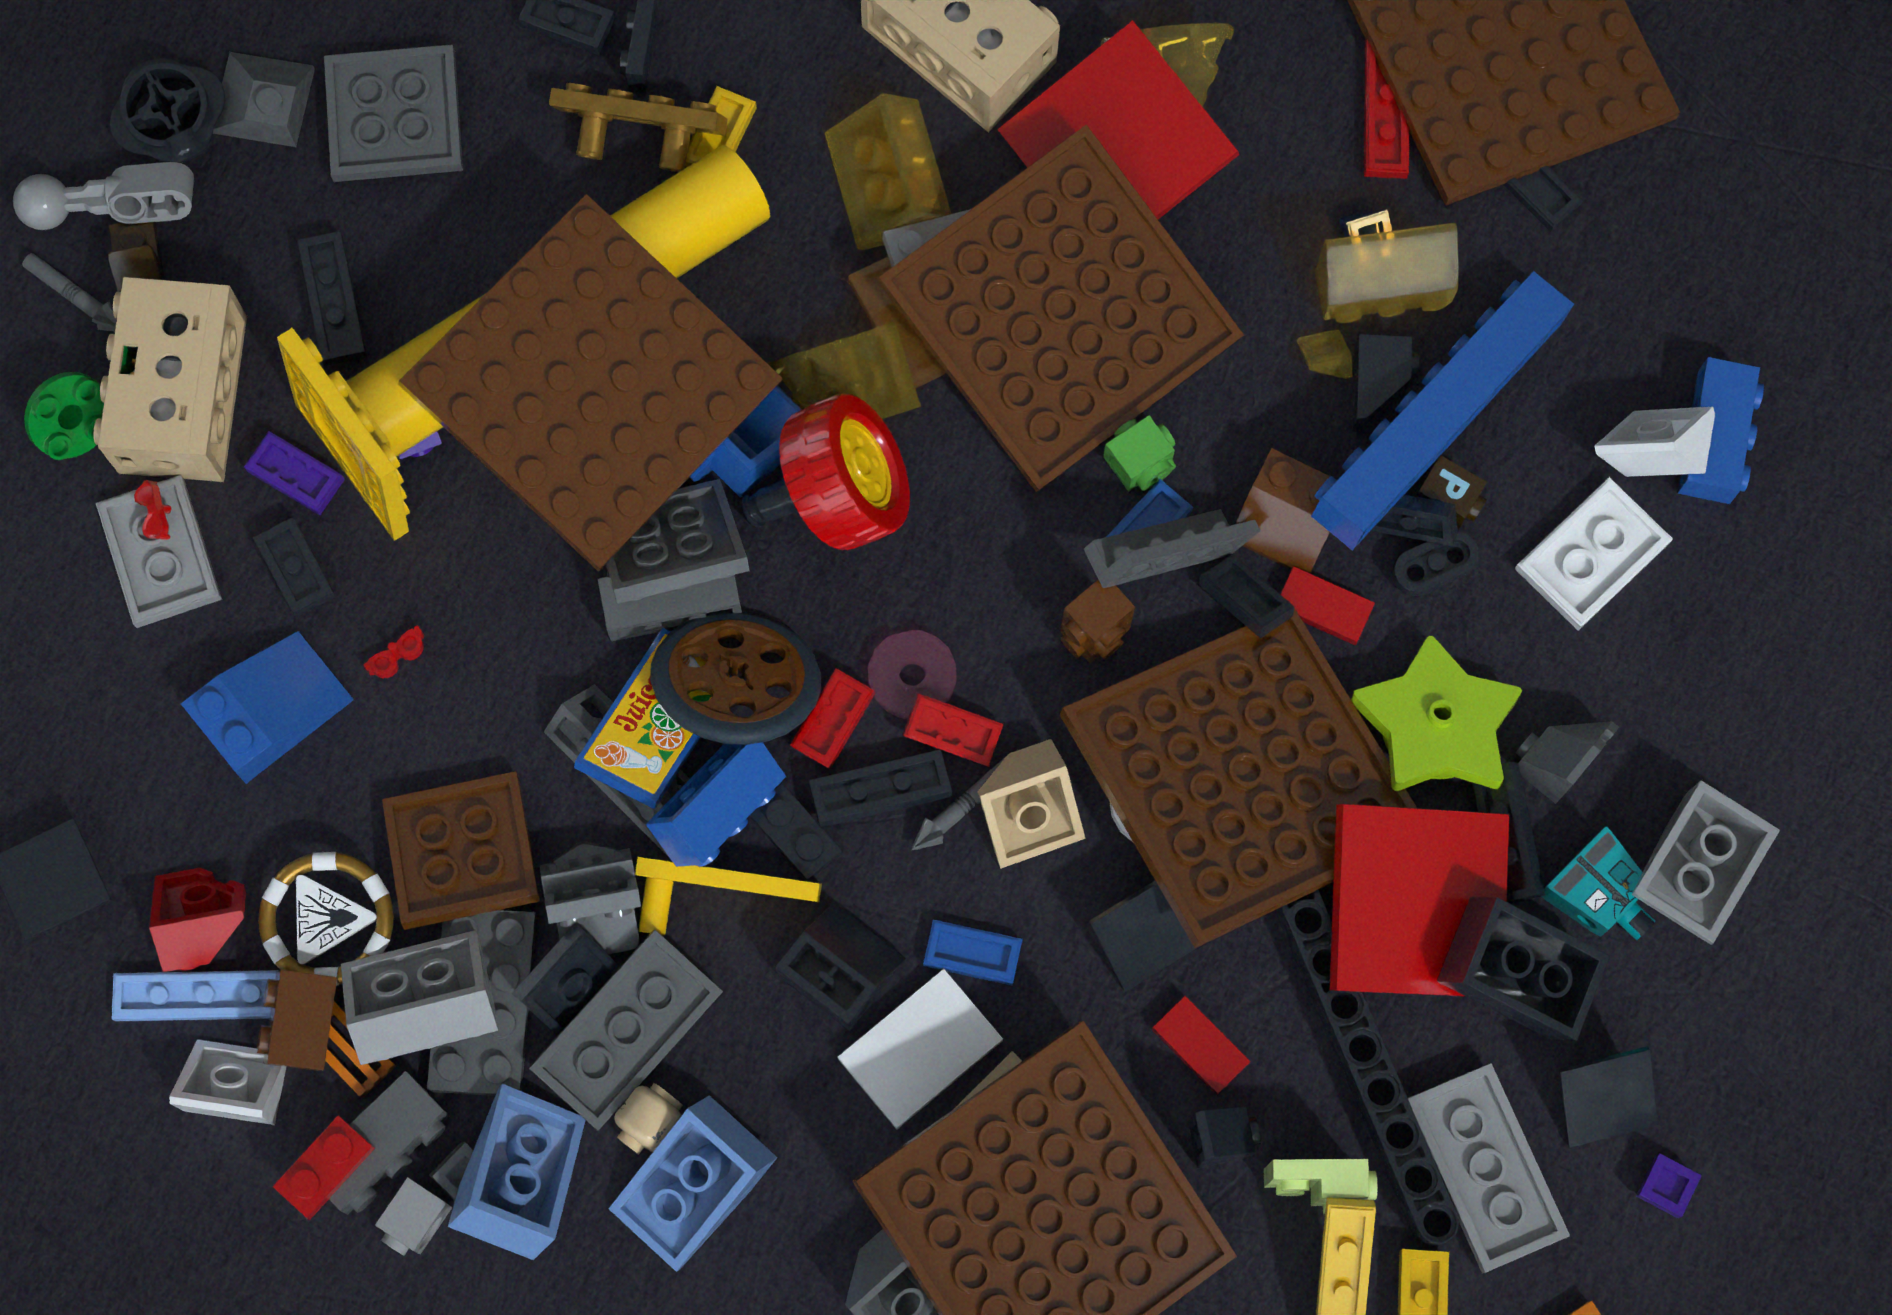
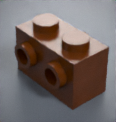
(1096, 622)
(297, 1020)

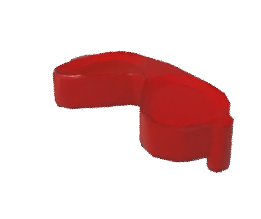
(155, 523)

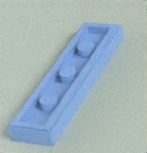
(190, 995)

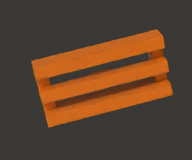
(374, 1077)

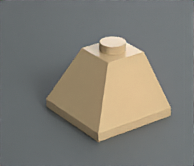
(1030, 805)

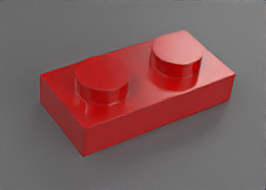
(323, 1167)

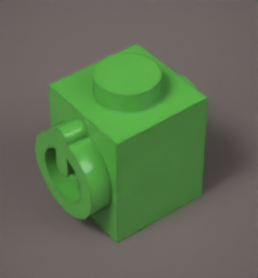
(1141, 453)

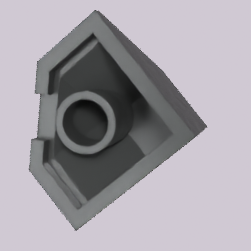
(1562, 755)
(885, 1283)

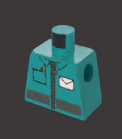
(1599, 887)

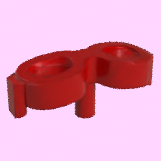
(386, 662)

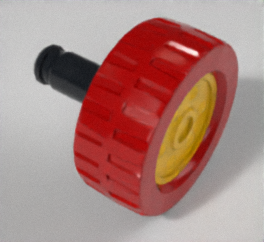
(837, 474)

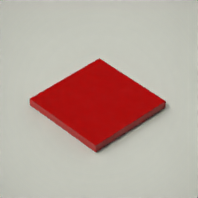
(1136, 113)
(1405, 890)

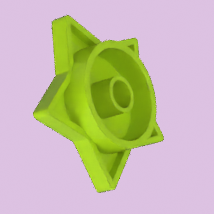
(1439, 720)

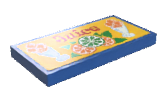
(636, 741)

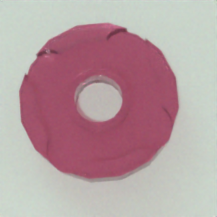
(904, 649)

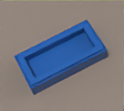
(1156, 507)
(972, 952)

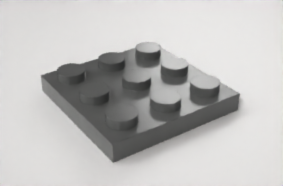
(393, 113)
(680, 546)

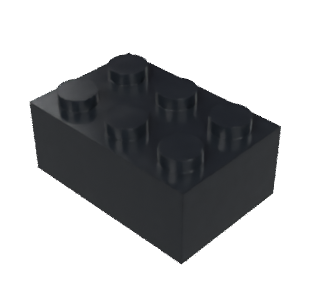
(1523, 968)

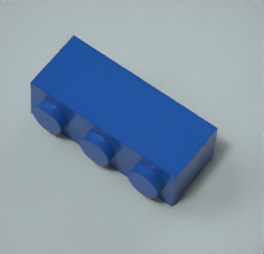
(1733, 394)
(716, 803)

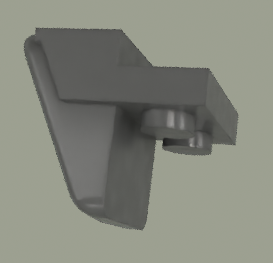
(596, 891)

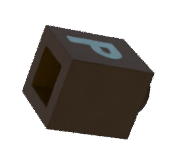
(1455, 486)

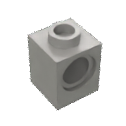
(412, 1218)

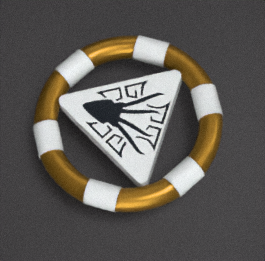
(322, 914)

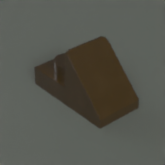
(135, 252)

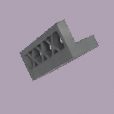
(1166, 547)
(571, 731)

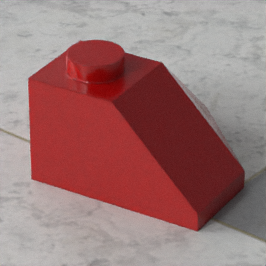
(193, 917)

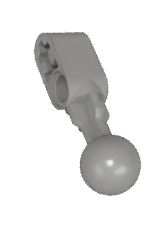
(129, 195)

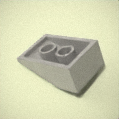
(1704, 861)

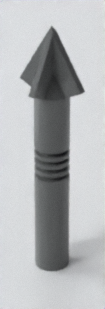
(100, 313)
(932, 831)

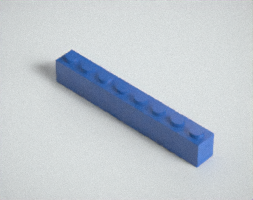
(1441, 411)

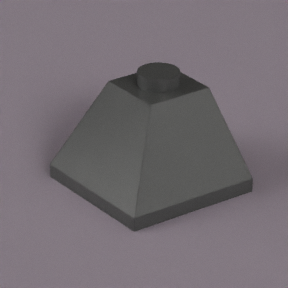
(264, 99)

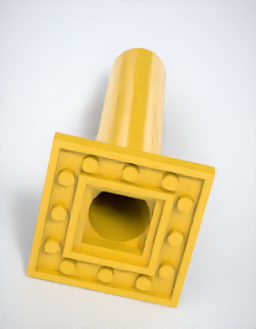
(375, 420)

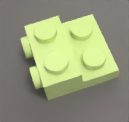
(1324, 1176)

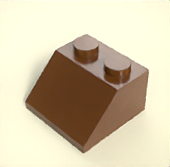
(1282, 508)

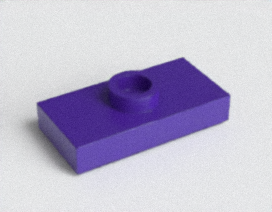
(294, 473)

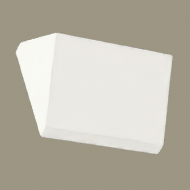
(1660, 442)
(229, 1083)

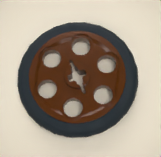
(712, 719)

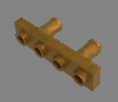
(658, 111)

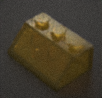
(886, 168)
(1388, 272)

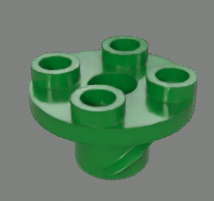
(64, 414)

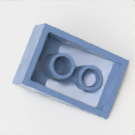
(518, 1173)
(692, 1182)

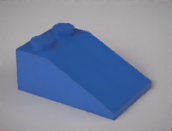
(267, 704)

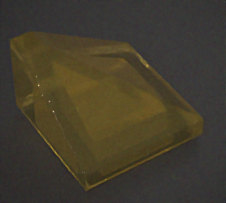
(1327, 353)

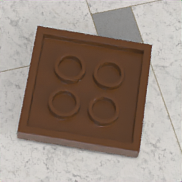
(460, 850)

